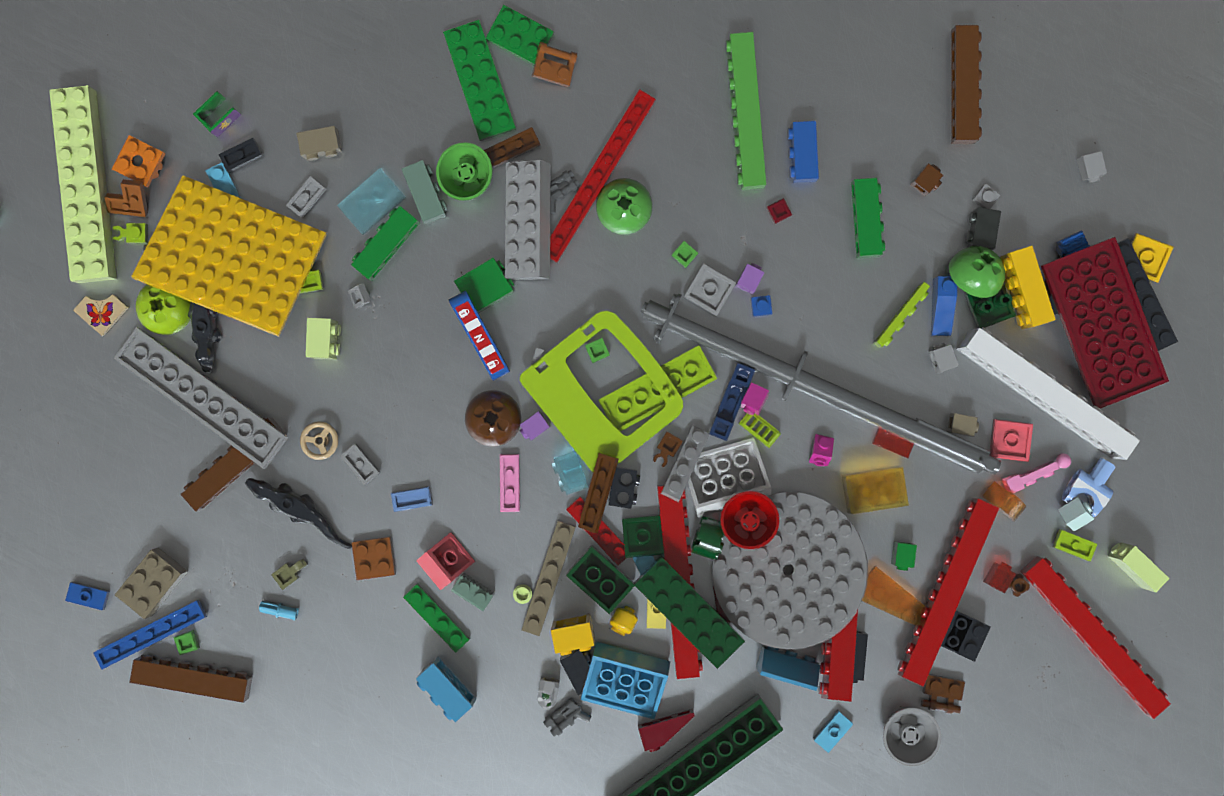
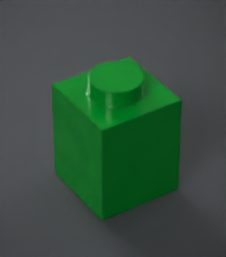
(903, 555)

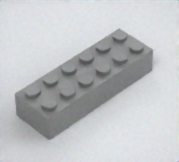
(527, 220)

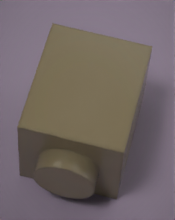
(962, 424)

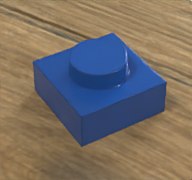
(761, 306)

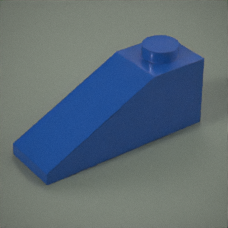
(943, 305)

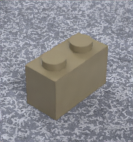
(319, 143)

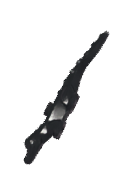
(204, 334)
(299, 508)

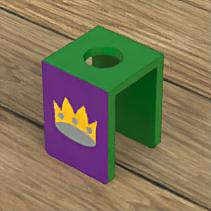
(208, 107)

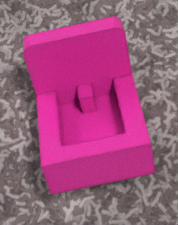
(821, 450)

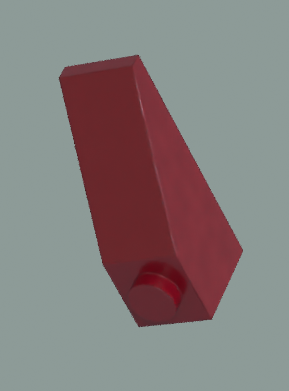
(661, 730)

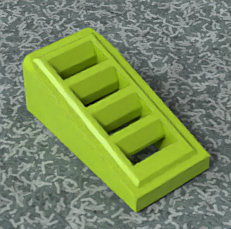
(771, 440)

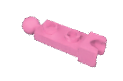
(1015, 482)

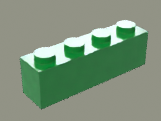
(867, 217)
(385, 243)

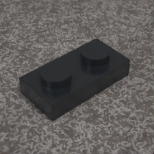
(240, 155)

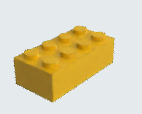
(1027, 288)

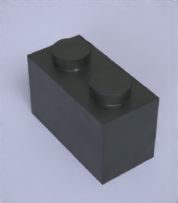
(983, 228)

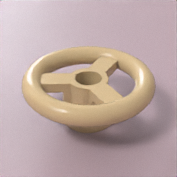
(324, 435)

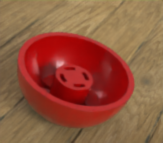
(748, 509)

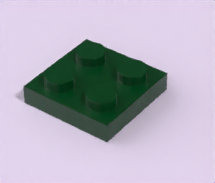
(642, 536)

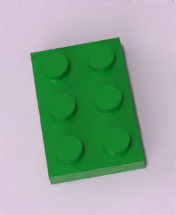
(518, 34)

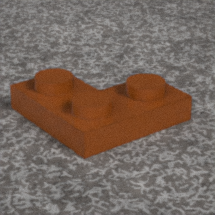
(131, 202)

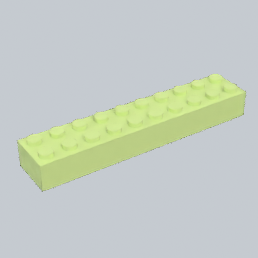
(82, 184)

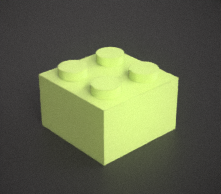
(322, 338)

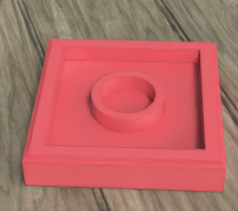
(1011, 440)

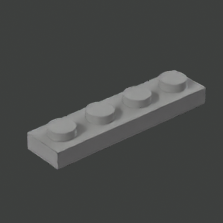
(685, 463)

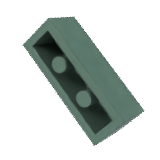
(424, 192)

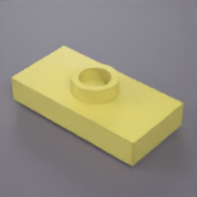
(655, 618)

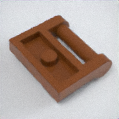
(552, 70)

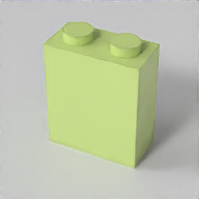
(1138, 566)

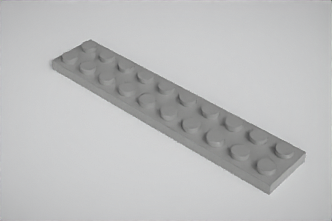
(201, 398)

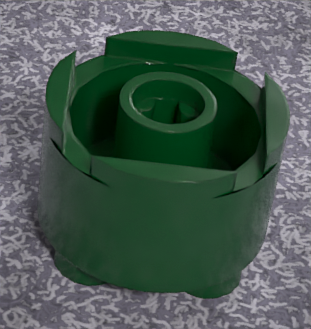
(708, 538)

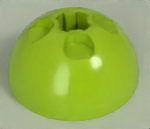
(171, 312)

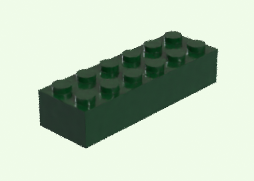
(689, 612)

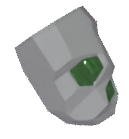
(548, 692)

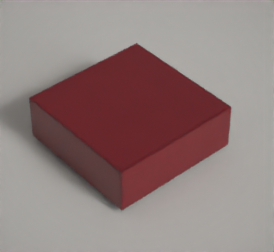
(779, 211)

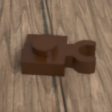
(669, 446)

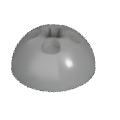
(918, 744)

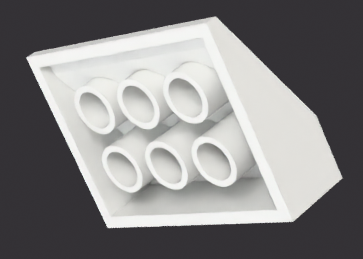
(725, 473)

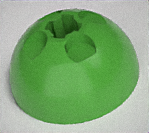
(456, 166)
(626, 216)
(977, 271)

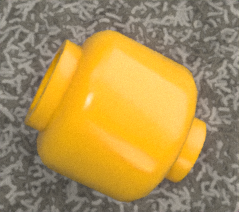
(623, 620)

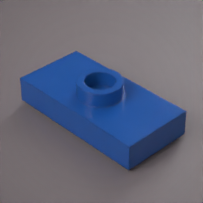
(87, 596)

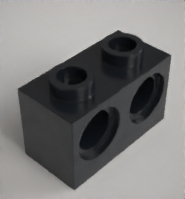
(618, 487)

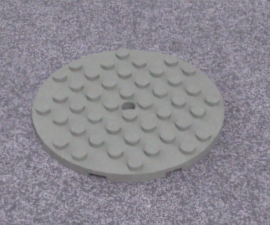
(813, 600)

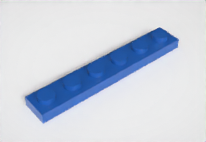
(150, 634)

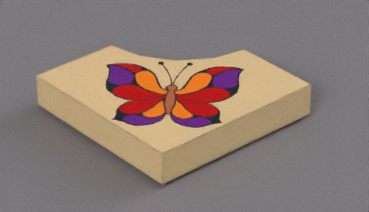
(101, 314)

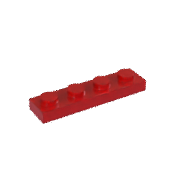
(604, 538)

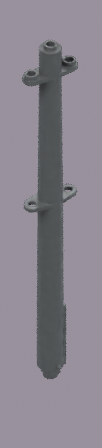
(915, 431)

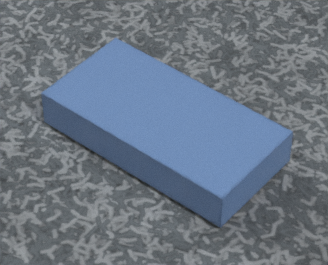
(411, 499)

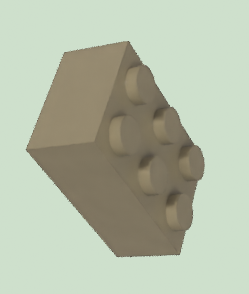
(151, 583)

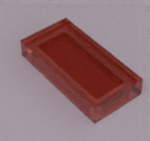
(892, 443)

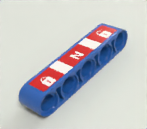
(479, 335)

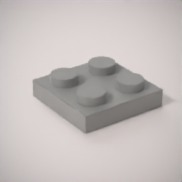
(709, 290)

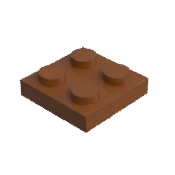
(373, 558)

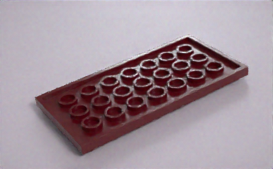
(1105, 323)

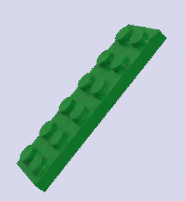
(479, 80)

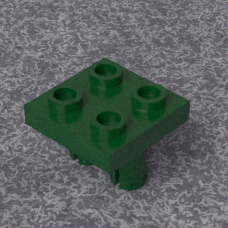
(991, 309)

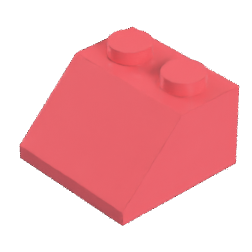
(445, 561)

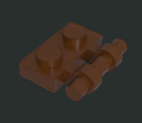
(943, 687)

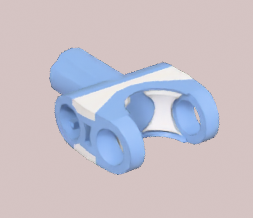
(1091, 485)

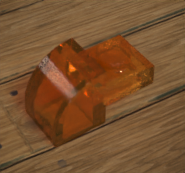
(1006, 501)

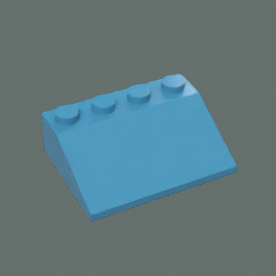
(625, 680)

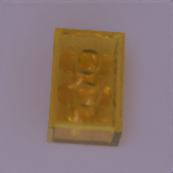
(875, 490)

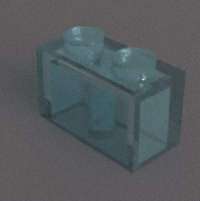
(570, 473)

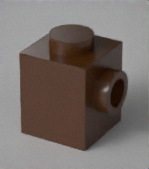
(928, 179)

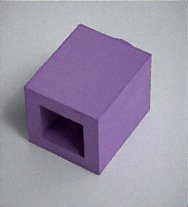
(750, 278)
(534, 426)

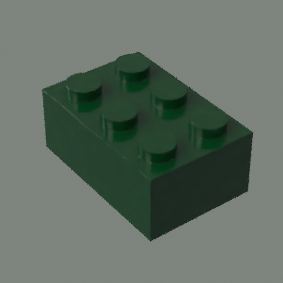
(600, 579)

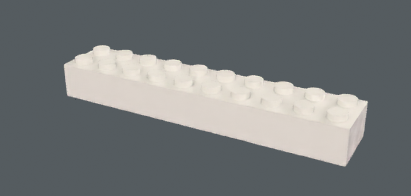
(1048, 394)

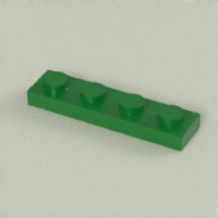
(436, 618)

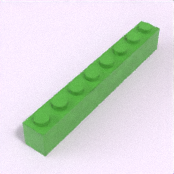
(747, 111)

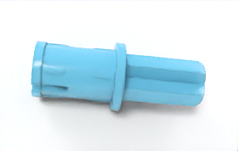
(278, 610)

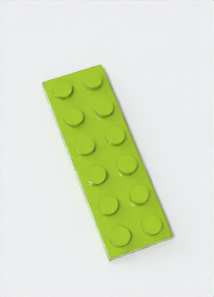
(642, 397)

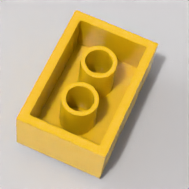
(573, 634)

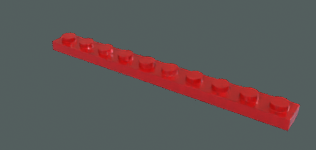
(599, 174)

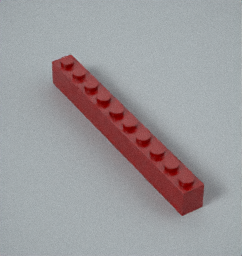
(676, 553)
(948, 591)
(1096, 637)

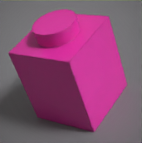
(754, 399)

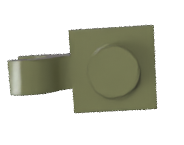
(288, 574)

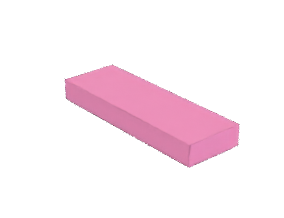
(509, 483)

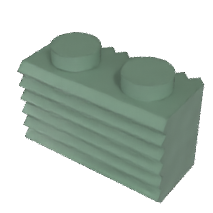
(472, 592)

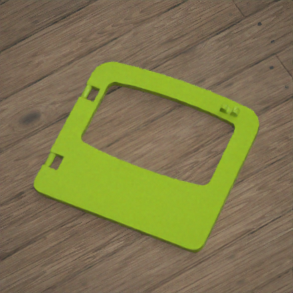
(574, 411)

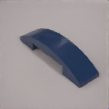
(731, 401)

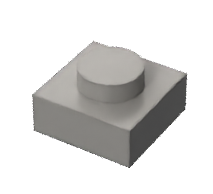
(986, 197)
(359, 296)

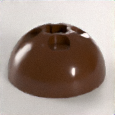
(503, 415)

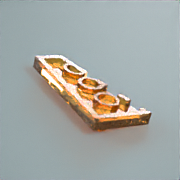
(891, 597)

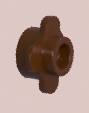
(1024, 586)

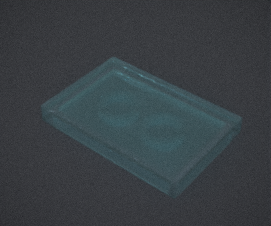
(371, 201)

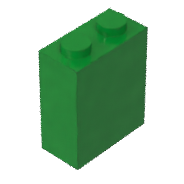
(485, 284)

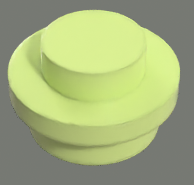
(522, 593)

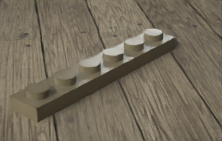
(548, 578)

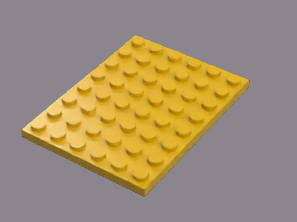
(229, 255)

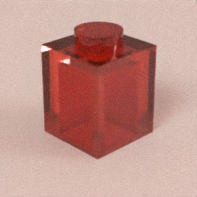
(1000, 576)

